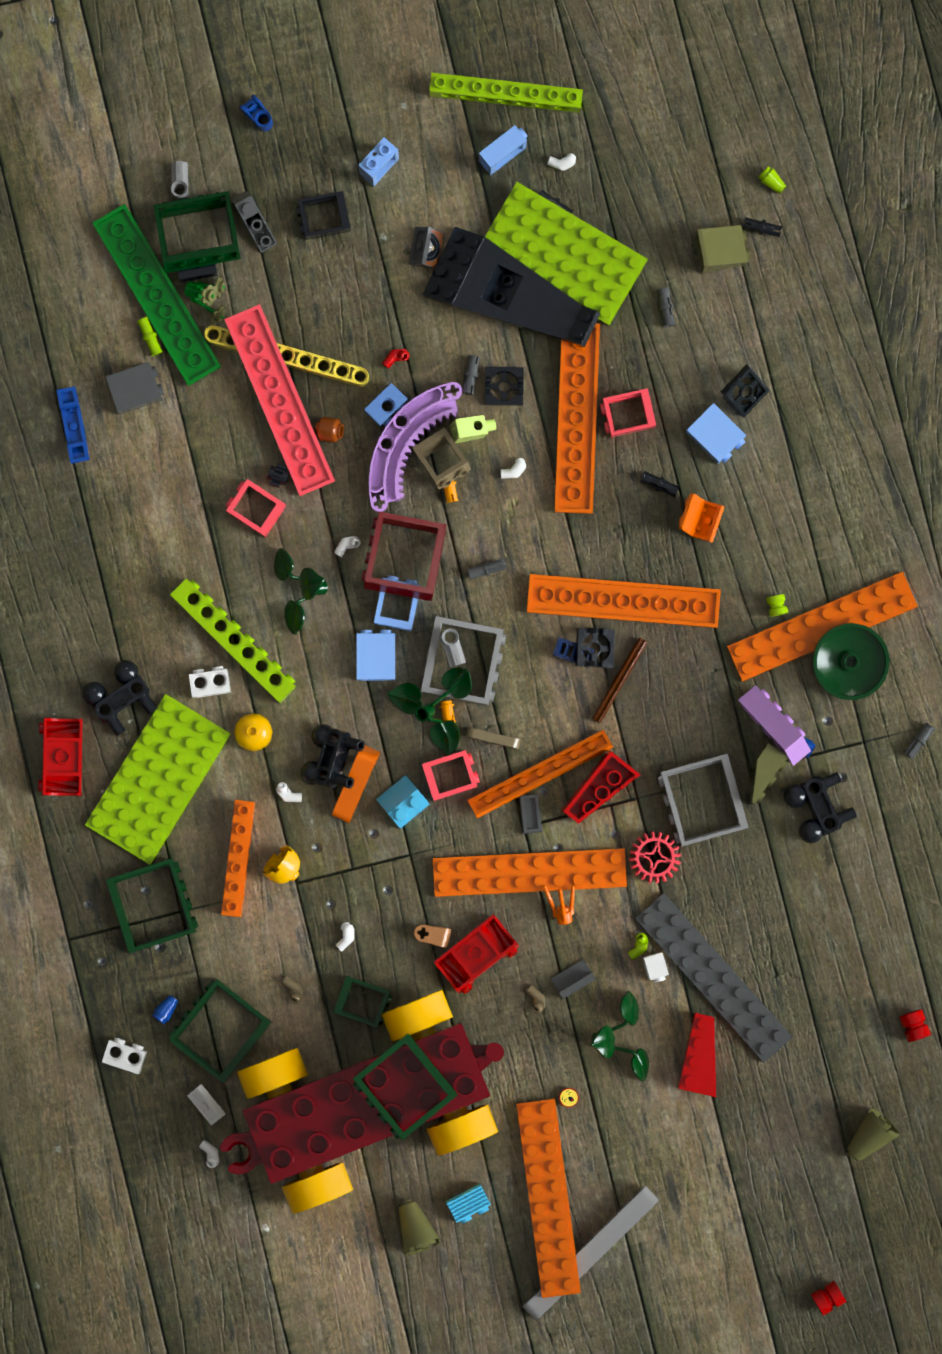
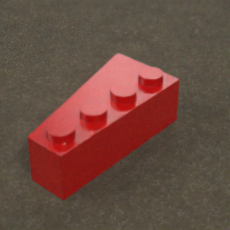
(600, 785)
(699, 1063)

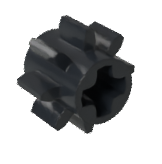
(278, 475)

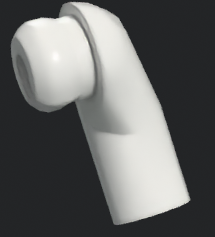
(564, 163)
(517, 469)
(347, 543)
(286, 795)
(348, 936)
(212, 1154)

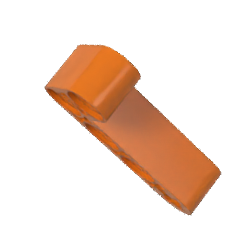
(360, 773)

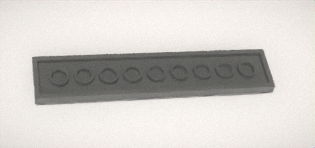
(713, 977)

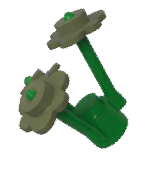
(209, 294)

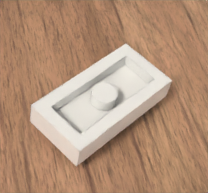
(206, 1104)

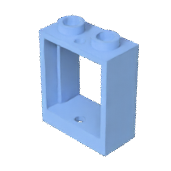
(503, 149)
(376, 166)
(394, 623)

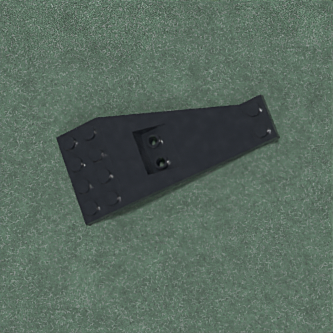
(476, 275)

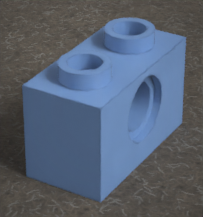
(391, 395)

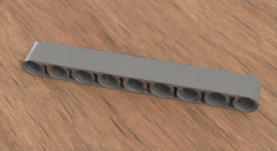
(599, 1244)

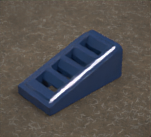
(560, 642)

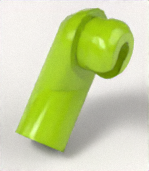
(640, 946)

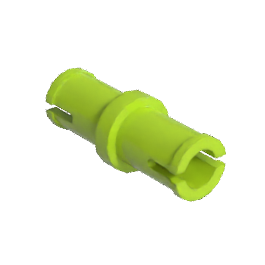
(149, 336)

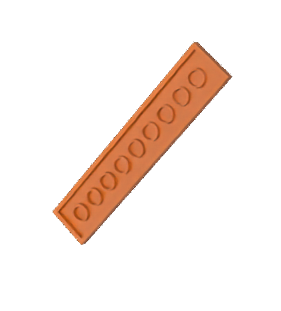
(577, 426)
(623, 601)
(801, 634)
(529, 872)
(548, 1198)

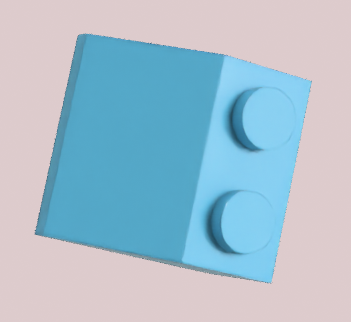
(402, 801)

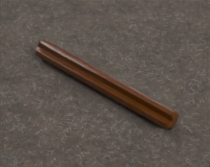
(619, 680)

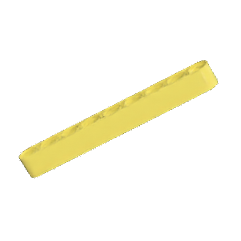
(297, 355)

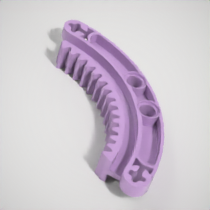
(420, 414)

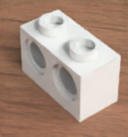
(210, 688)
(655, 967)
(123, 1060)

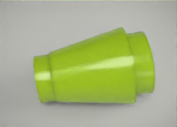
(772, 180)

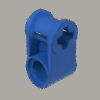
(255, 111)

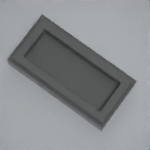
(530, 813)

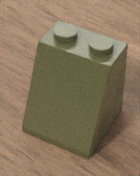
(722, 248)

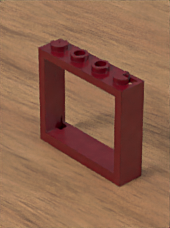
(397, 588)

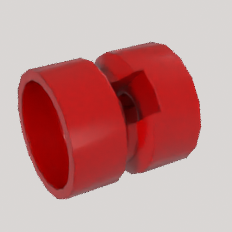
(915, 1025)
(828, 1298)

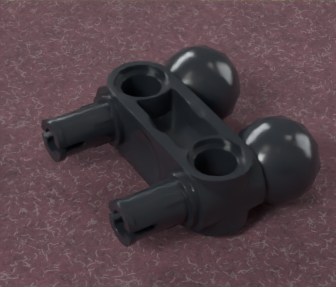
(125, 673)
(332, 759)
(819, 805)

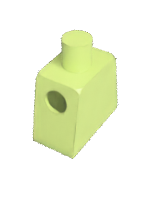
(464, 430)

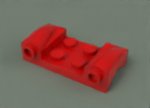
(61, 757)
(476, 954)

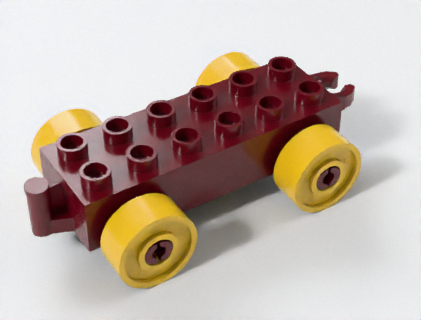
(330, 1118)

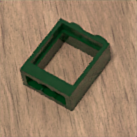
(344, 994)

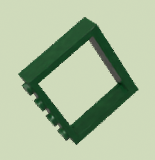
(201, 257)
(121, 914)
(189, 1016)
(373, 1101)

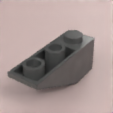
(254, 221)

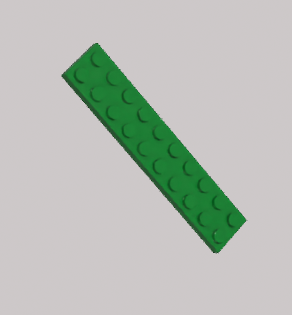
(156, 295)

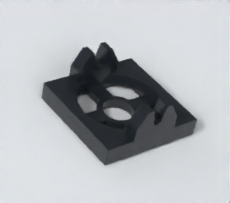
(761, 391)
(517, 400)
(580, 659)

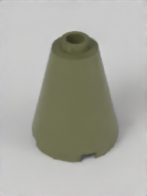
(871, 1135)
(415, 1229)

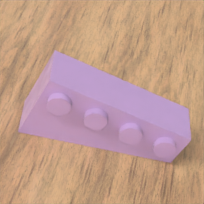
(775, 724)

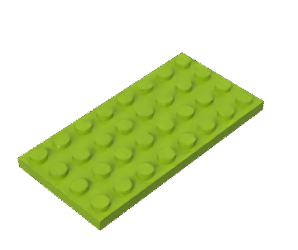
(566, 251)
(158, 779)

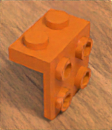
(700, 518)

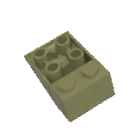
(765, 767)

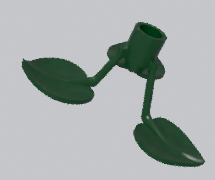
(311, 585)
(407, 697)
(604, 1039)

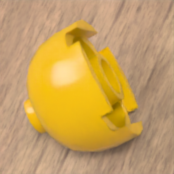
(253, 732)
(282, 867)

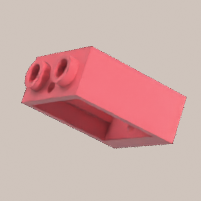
(647, 408)
(271, 519)
(431, 780)

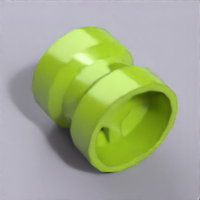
(776, 603)

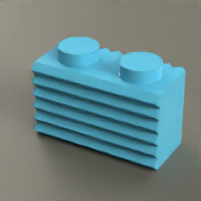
(468, 1203)

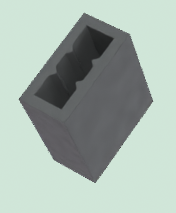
(135, 388)

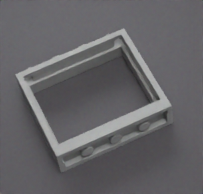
(496, 659)
(733, 791)

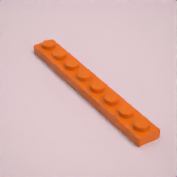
(540, 773)

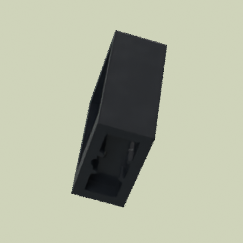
(337, 196)

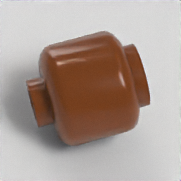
(329, 429)

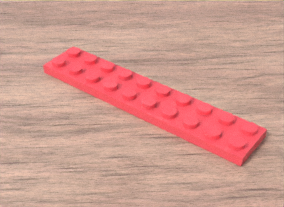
(279, 400)

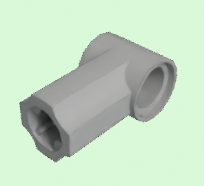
(179, 177)
(452, 650)

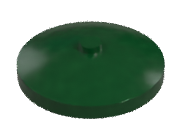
(850, 661)

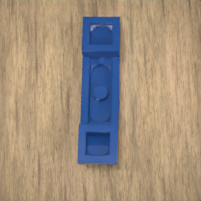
(73, 425)

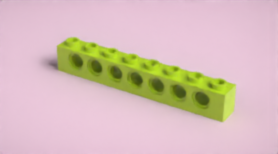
(506, 92)
(182, 594)

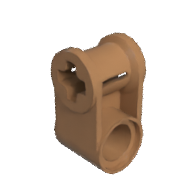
(436, 935)

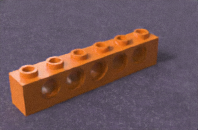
(238, 858)

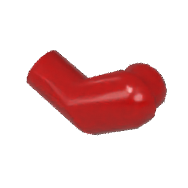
(395, 355)

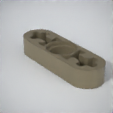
(492, 738)

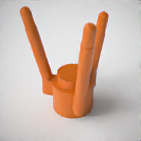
(563, 913)

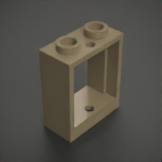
(432, 444)

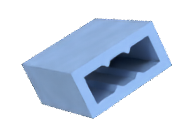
(716, 434)
(375, 656)

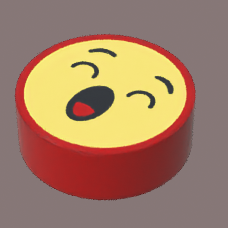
(568, 1097)

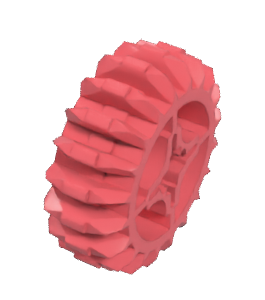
(638, 853)

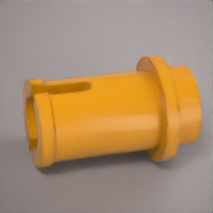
(450, 493)
(447, 710)

